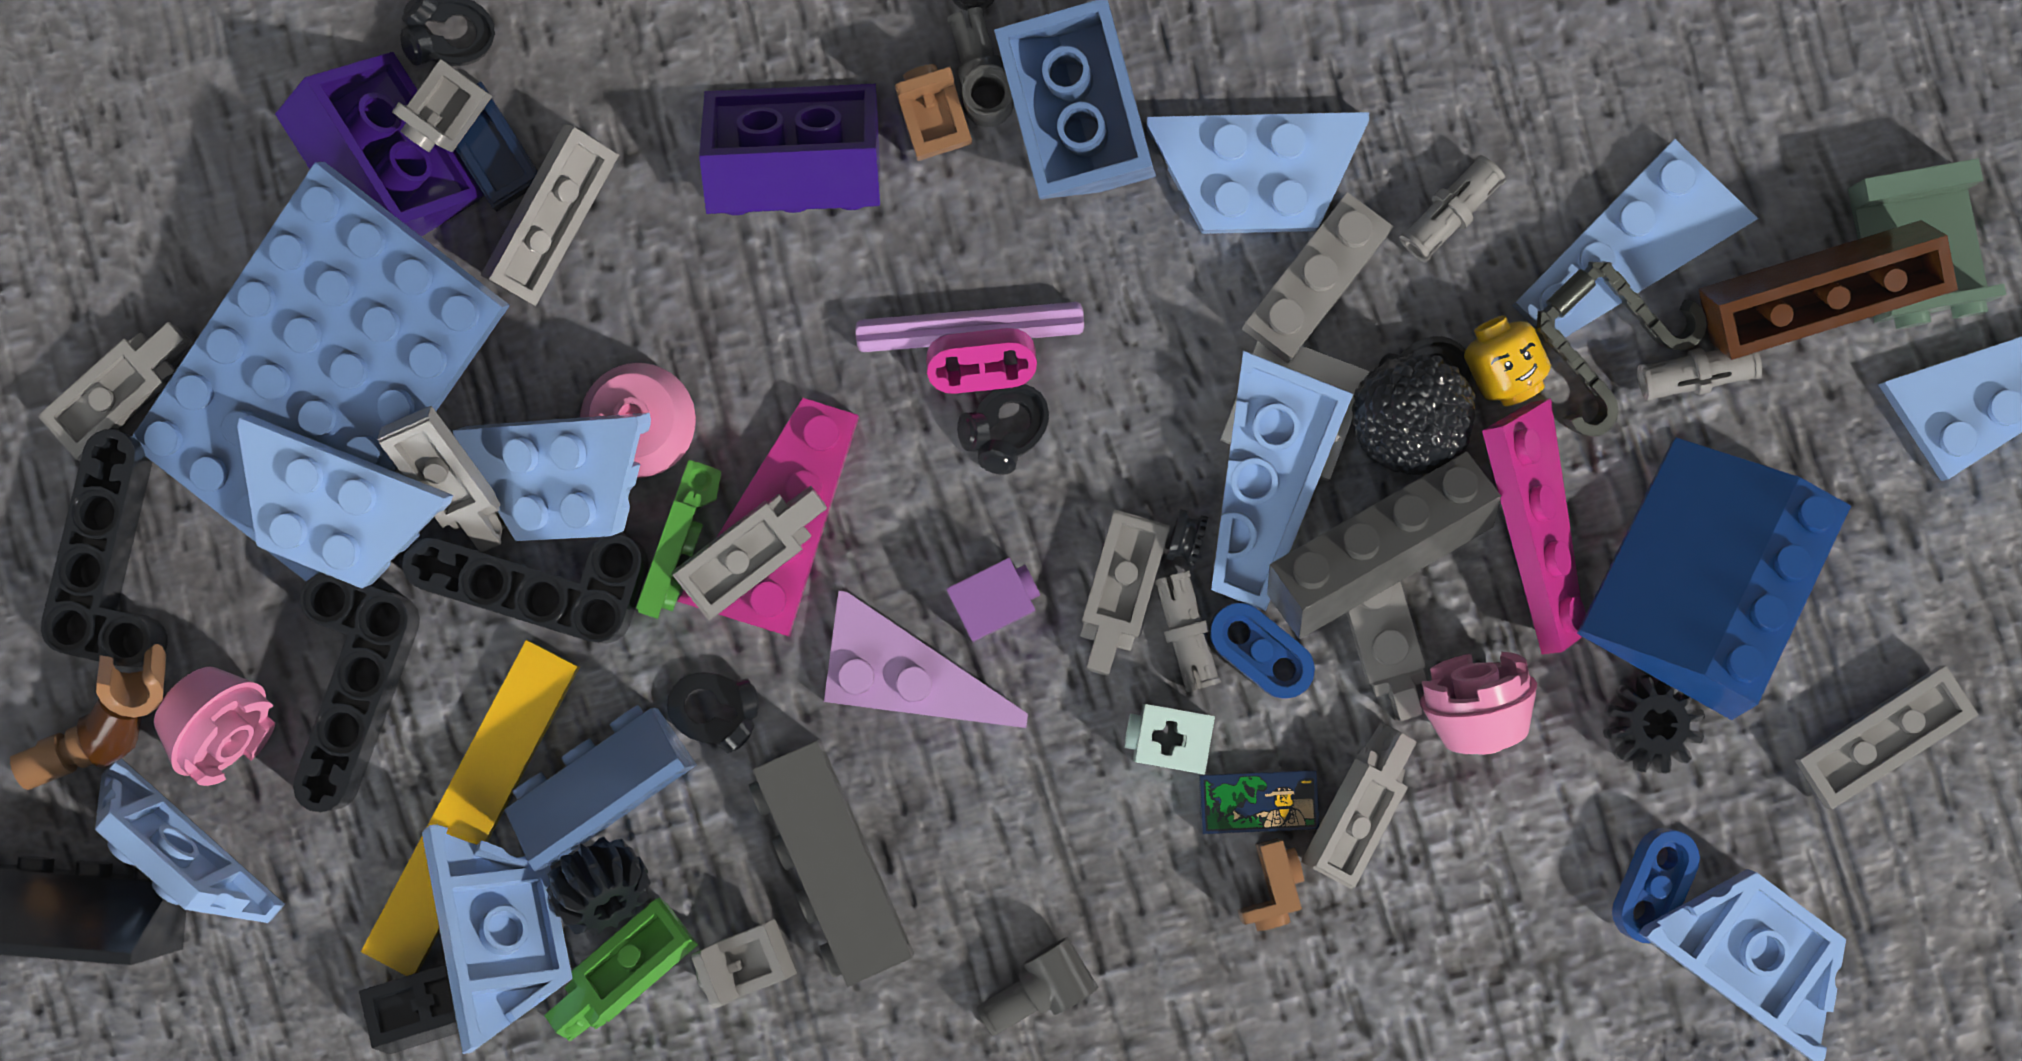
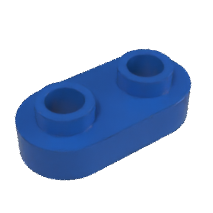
(1261, 650)
(1658, 886)

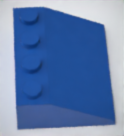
(1714, 574)

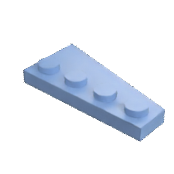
(1646, 233)
(1961, 406)
(1274, 463)

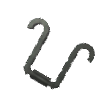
(1568, 296)

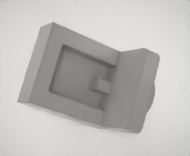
(442, 108)
(743, 964)

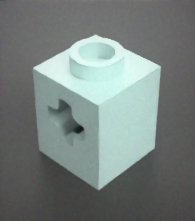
(1188, 757)

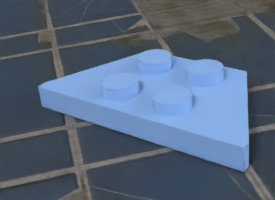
(1258, 167)
(559, 473)
(330, 504)
(175, 852)
(495, 932)
(1759, 955)

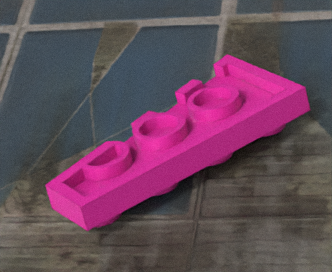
(804, 455)
(1534, 504)

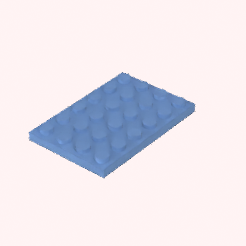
(323, 334)

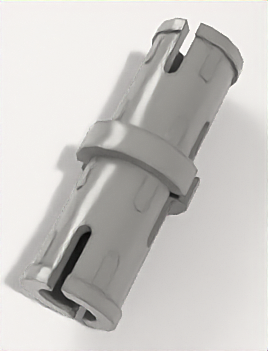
(1452, 208)
(1696, 373)
(1187, 631)

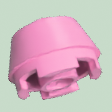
(647, 389)
(1480, 704)
(212, 722)

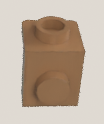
(932, 111)
(1281, 873)

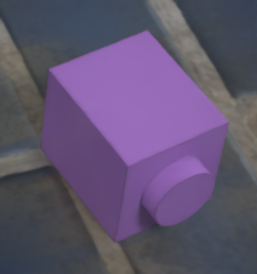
(994, 598)

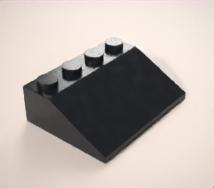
(85, 914)

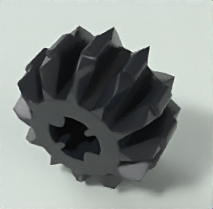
(1652, 746)
(598, 886)

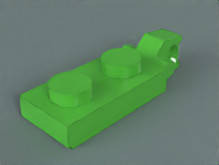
(680, 535)
(621, 970)

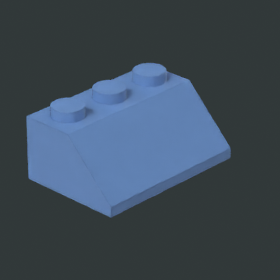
(1075, 101)
(597, 786)

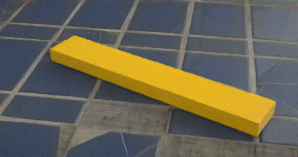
(474, 798)

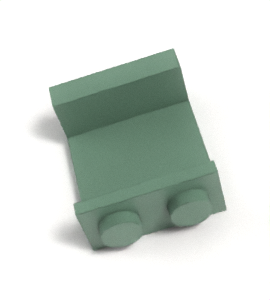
(1943, 201)

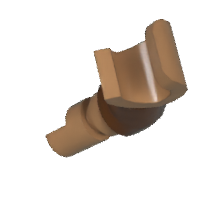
(105, 732)

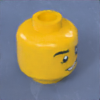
(1507, 361)

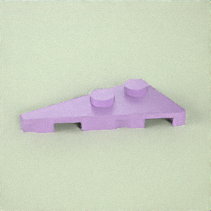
(891, 670)

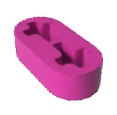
(981, 360)

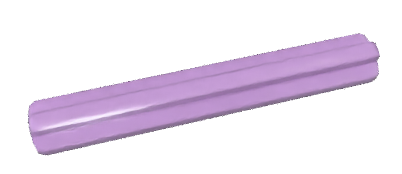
(922, 330)

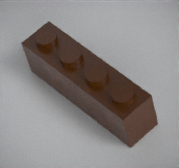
(1828, 289)

